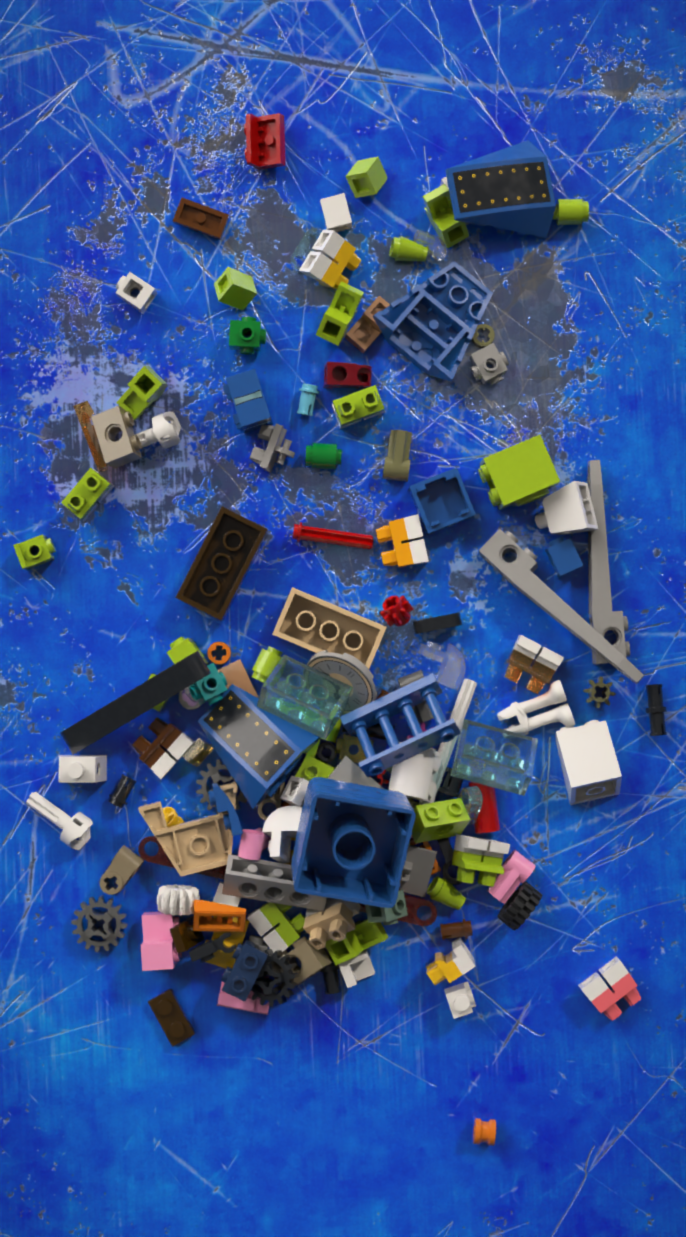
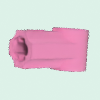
(253, 843)
(516, 871)

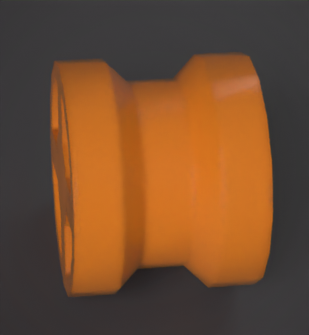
(484, 1131)

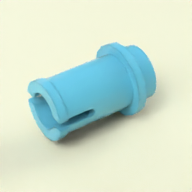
(307, 399)

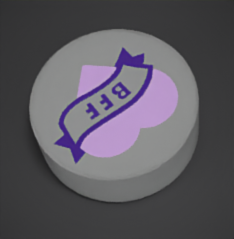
(187, 701)

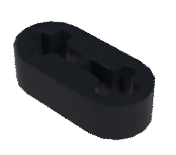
(437, 623)

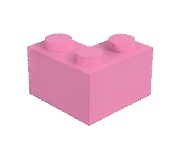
(158, 946)

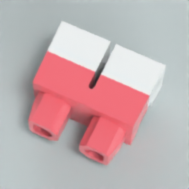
(620, 982)

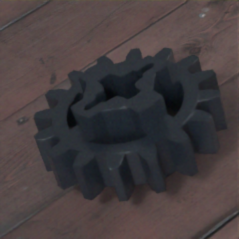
(272, 987)

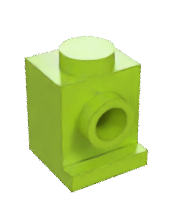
(45, 554)

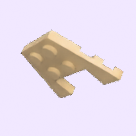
(196, 843)

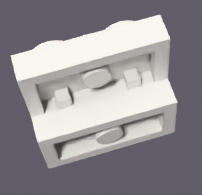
(417, 775)

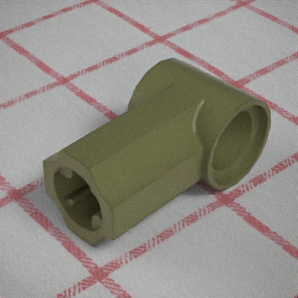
(397, 461)

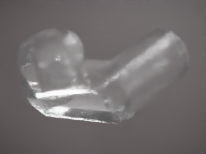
(434, 243)

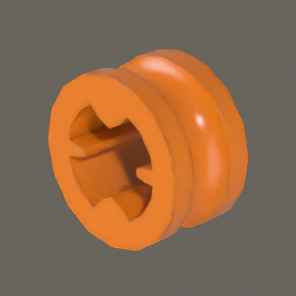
(213, 647)

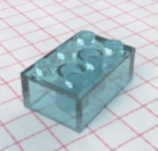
(304, 696)
(494, 757)

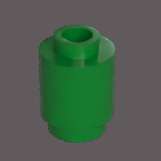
(323, 456)

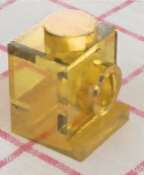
(343, 748)

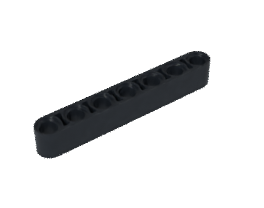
(135, 702)

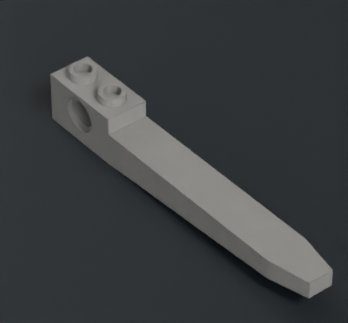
(521, 576)
(600, 601)

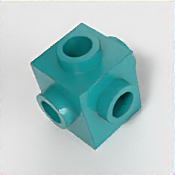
(212, 694)

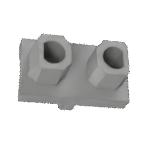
(268, 457)

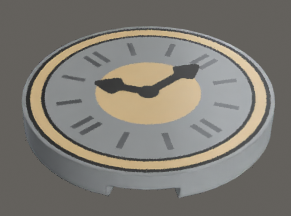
(349, 671)

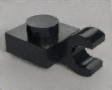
(206, 950)

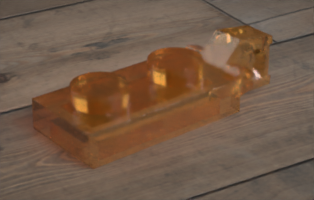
(84, 413)

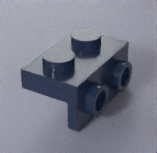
(245, 970)

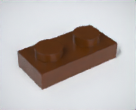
(201, 218)

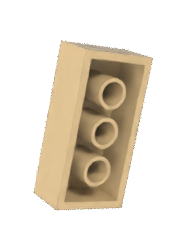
(327, 627)

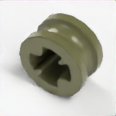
(491, 335)

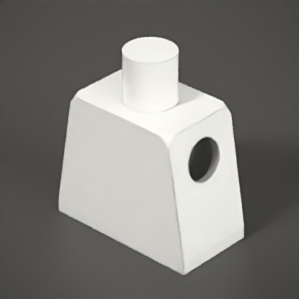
(568, 510)
(82, 768)

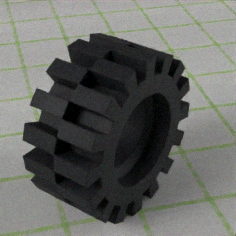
(519, 906)

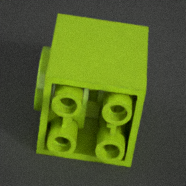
(519, 473)

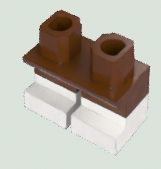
(155, 755)

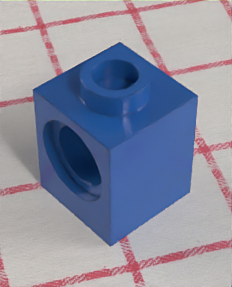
(563, 556)

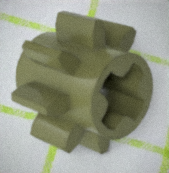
(606, 693)

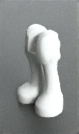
(552, 696)

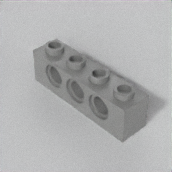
(266, 882)

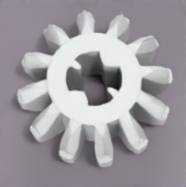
(177, 899)

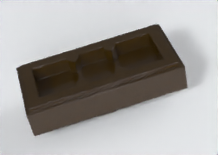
(184, 936)

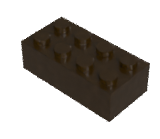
(222, 563)

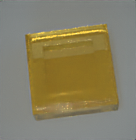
(197, 752)

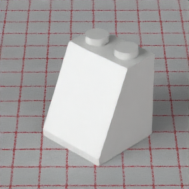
(588, 762)

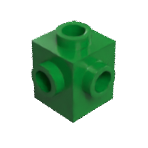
(246, 326)

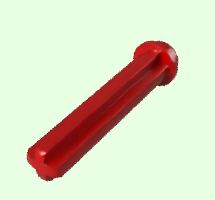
(332, 536)

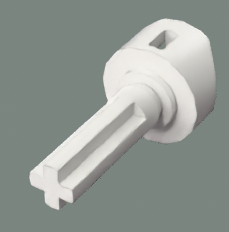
(165, 433)
(73, 827)

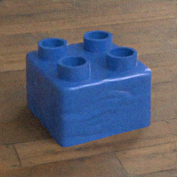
(352, 842)

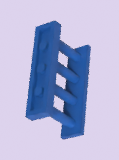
(389, 705)

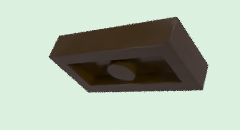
(171, 1017)

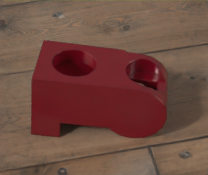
(347, 375)

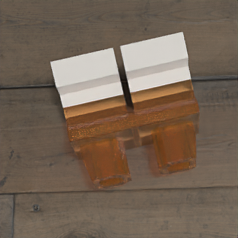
(541, 669)

